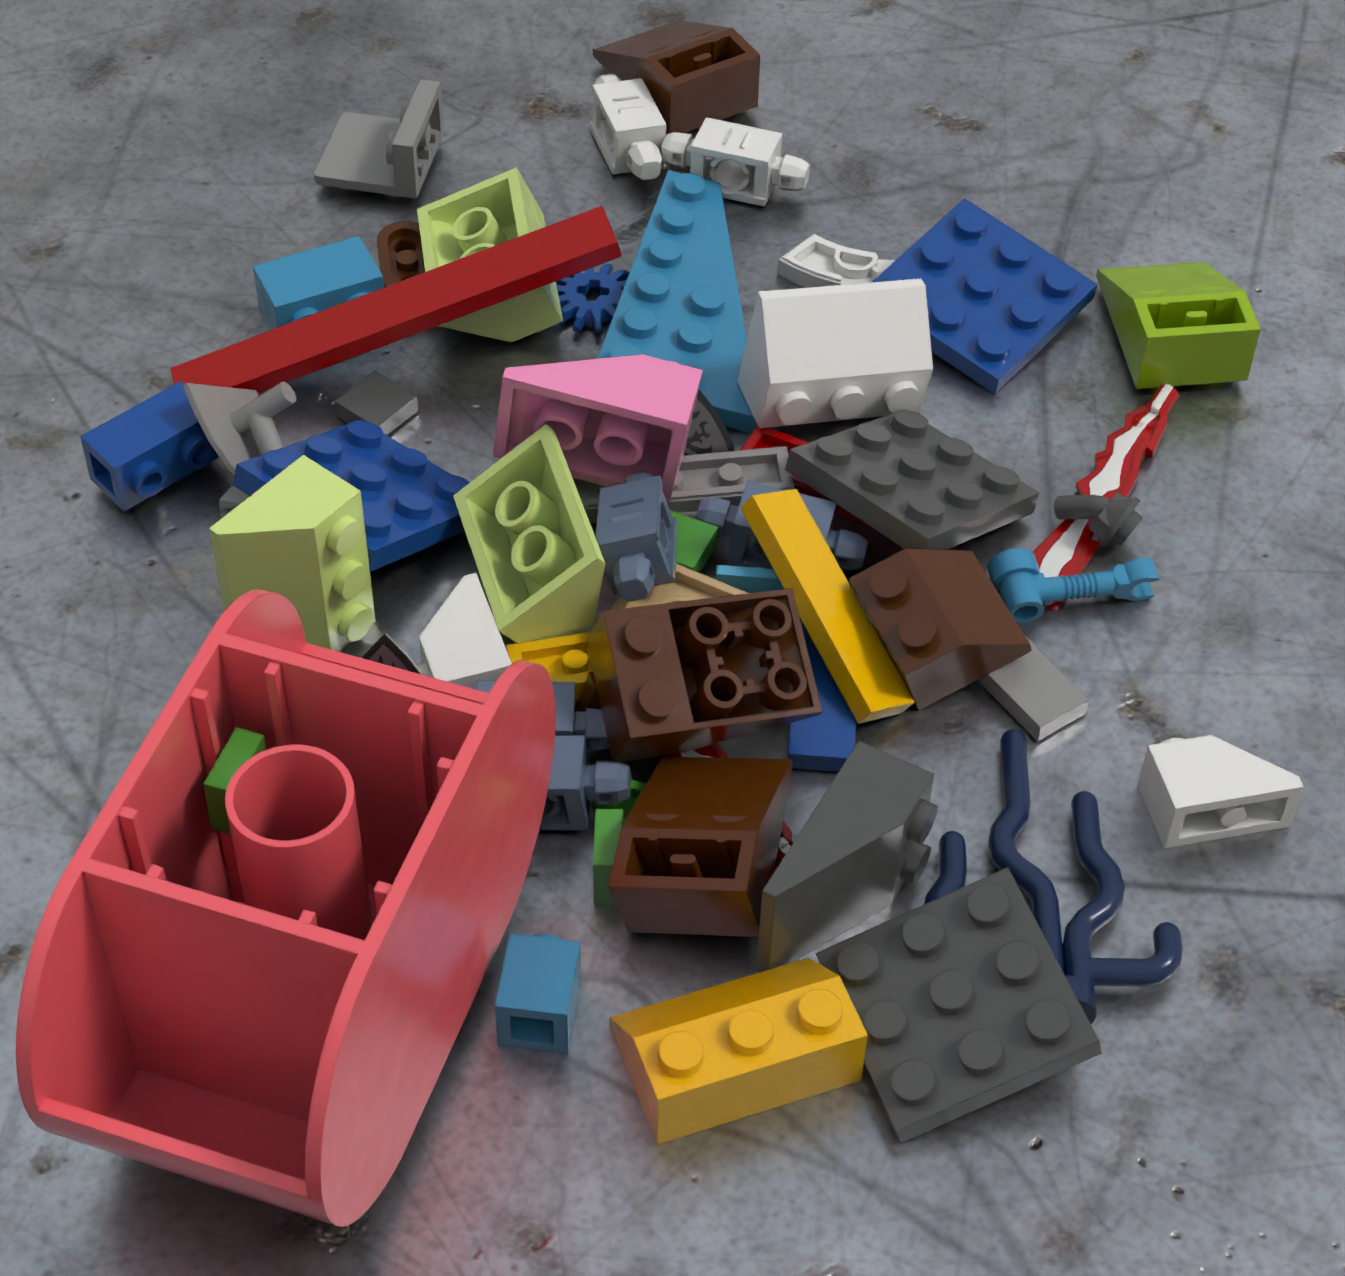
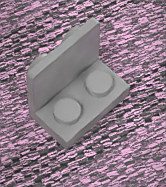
(385, 152)

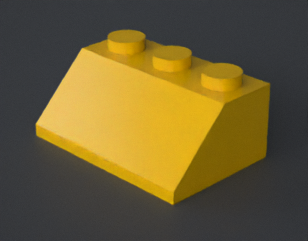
(741, 1048)

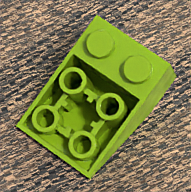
(1180, 323)

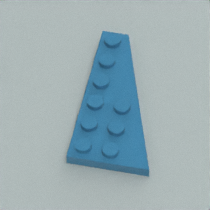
(685, 295)

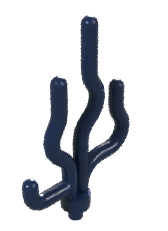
(1075, 952)

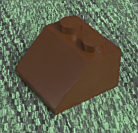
(938, 620)

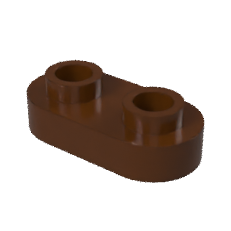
(400, 252)

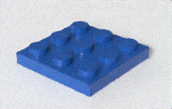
(990, 293)
(402, 493)

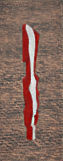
(1116, 470)

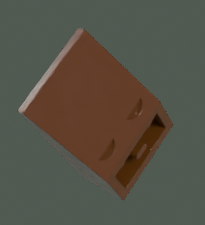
(688, 71)
(700, 672)
(701, 846)

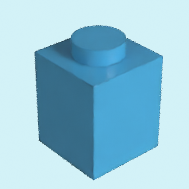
(538, 992)

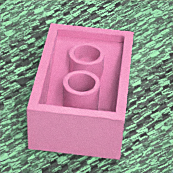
(606, 413)

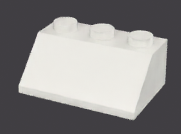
(837, 353)

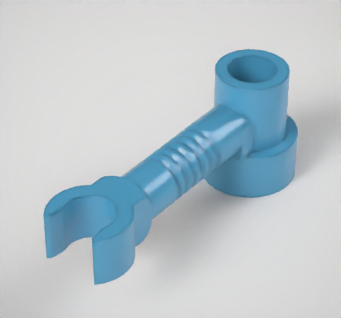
(1025, 588)

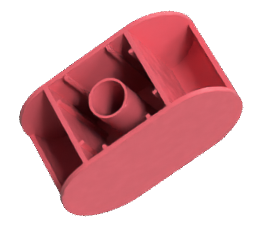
(296, 985)

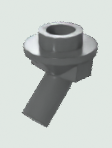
(1113, 518)

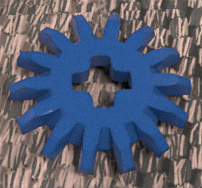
(587, 313)

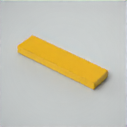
(827, 605)

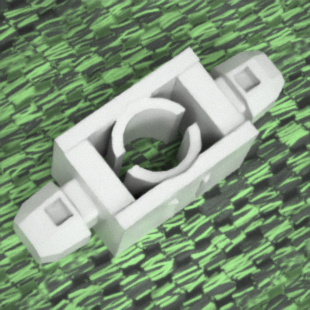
(627, 126)
(739, 157)

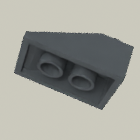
(848, 855)

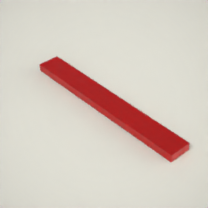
(408, 306)

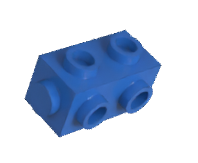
(147, 448)

